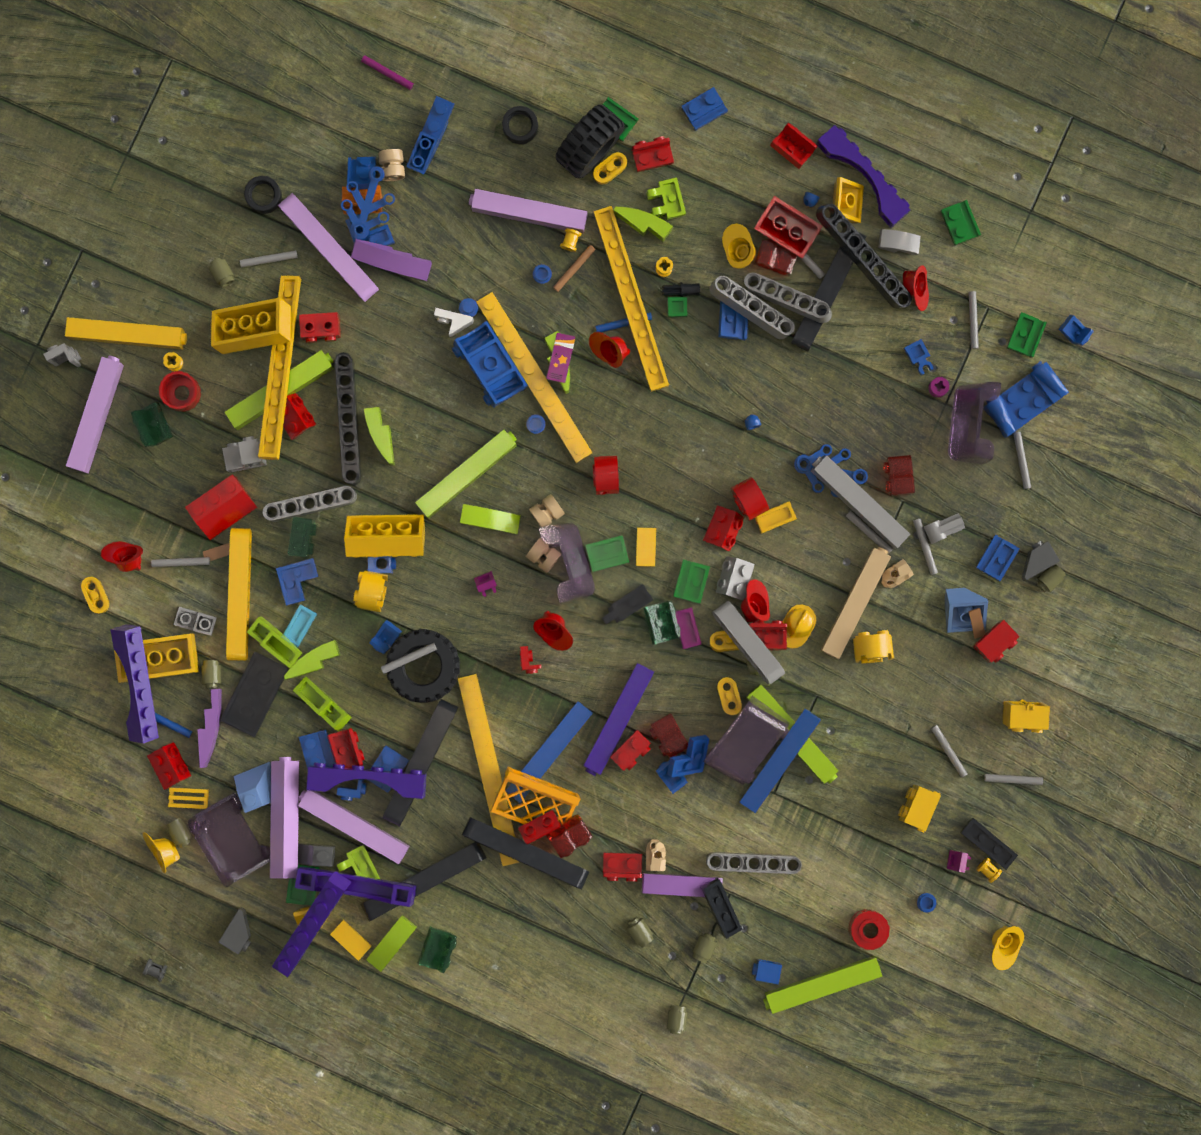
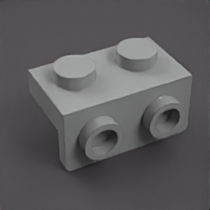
(59, 354)
(734, 577)

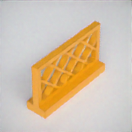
(537, 786)

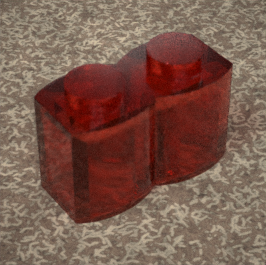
(775, 258)
(900, 475)
(669, 735)
(569, 836)

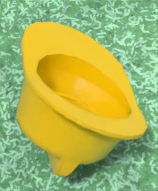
(738, 246)
(800, 624)
(163, 851)
(1006, 945)

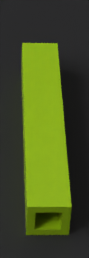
(299, 378)
(466, 473)
(809, 753)
(822, 985)

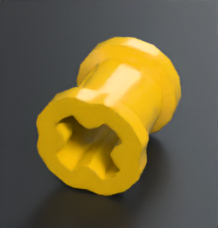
(570, 240)
(669, 264)
(178, 366)
(989, 870)

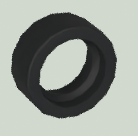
(523, 111)
(263, 180)

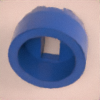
(810, 199)
(752, 422)

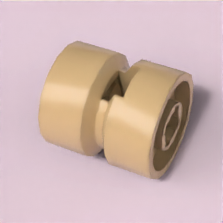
(391, 163)
(547, 511)
(536, 555)

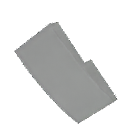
(899, 241)
(194, 621)

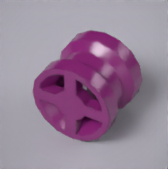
(937, 390)

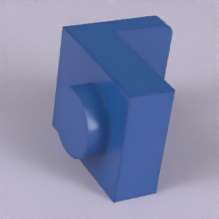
(1075, 331)
(385, 637)
(674, 783)
(350, 793)

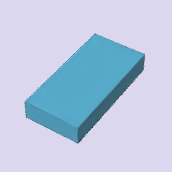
(299, 625)

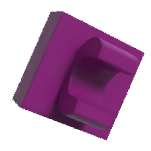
(485, 582)
(957, 861)

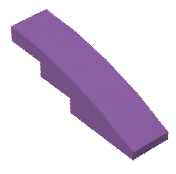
(391, 260)
(208, 736)
(675, 884)

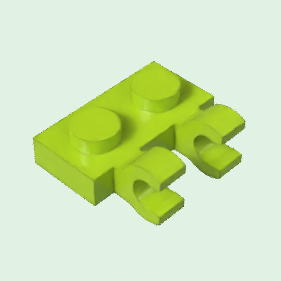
(671, 199)
(361, 863)

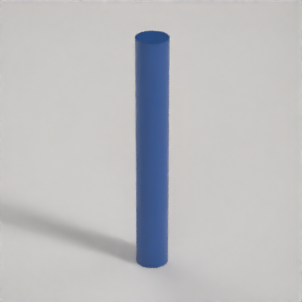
(616, 324)
(172, 725)

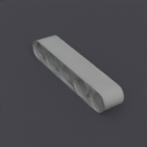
(781, 291)
(742, 307)
(300, 501)
(748, 642)
(762, 866)

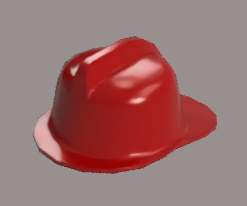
(916, 284)
(609, 349)
(123, 555)
(756, 603)
(553, 631)

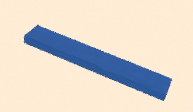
(554, 745)
(780, 760)

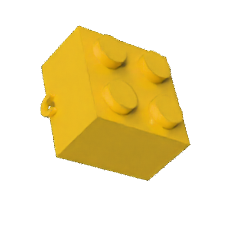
(1026, 715)
(919, 807)

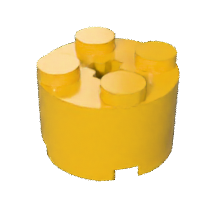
(371, 591)
(873, 647)

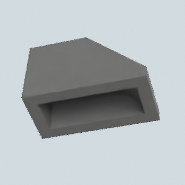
(1039, 559)
(316, 854)
(238, 933)

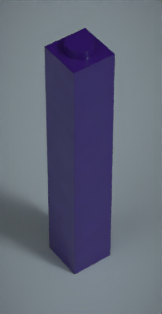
(618, 719)

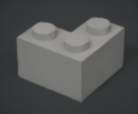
(243, 455)

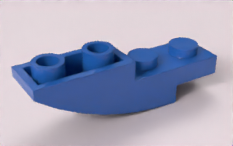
(430, 135)

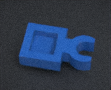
(917, 354)

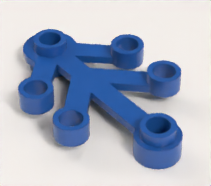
(366, 206)
(838, 458)

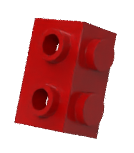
(319, 326)
(996, 642)
(630, 750)

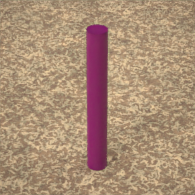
(387, 72)

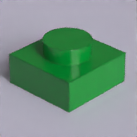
(677, 307)

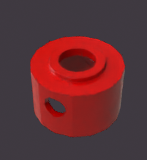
(171, 383)
(606, 475)
(749, 499)
(857, 924)

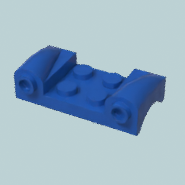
(490, 364)
(1026, 399)

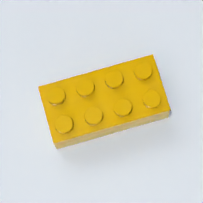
(251, 326)
(384, 535)
(166, 657)

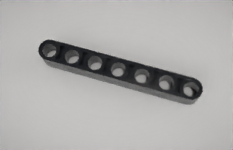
(855, 253)
(827, 292)
(343, 410)
(422, 757)
(525, 853)
(431, 877)

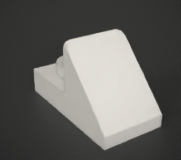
(459, 321)

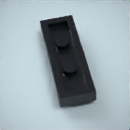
(989, 843)
(721, 908)

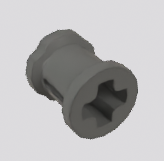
(155, 970)

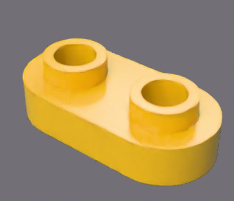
(609, 168)
(95, 595)
(728, 644)
(731, 695)

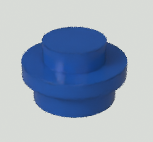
(542, 274)
(468, 307)
(535, 424)
(926, 902)

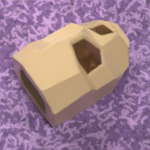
(896, 574)
(655, 856)

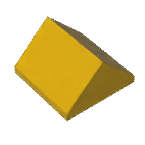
(848, 199)

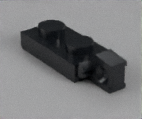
(628, 605)

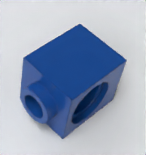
(391, 564)
(767, 971)

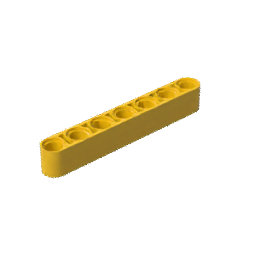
(238, 594)

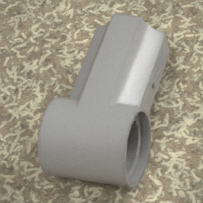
(940, 529)

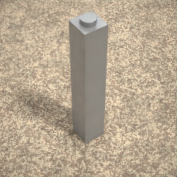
(859, 501)

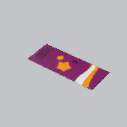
(561, 357)

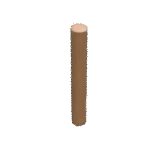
(575, 266)

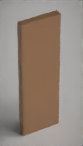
(217, 552)
(977, 623)

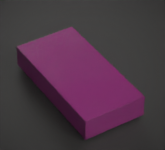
(689, 631)

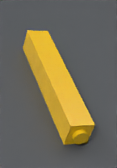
(125, 333)

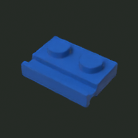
(704, 108)
(359, 171)
(731, 323)
(997, 558)
(317, 749)
(388, 759)

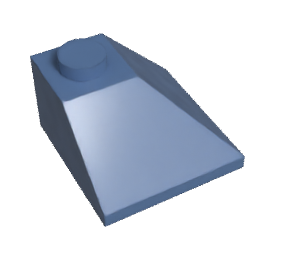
(957, 607)
(254, 787)

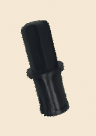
(682, 289)

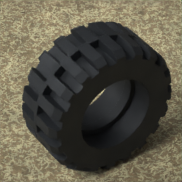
(589, 141)
(449, 666)

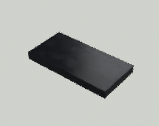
(254, 694)

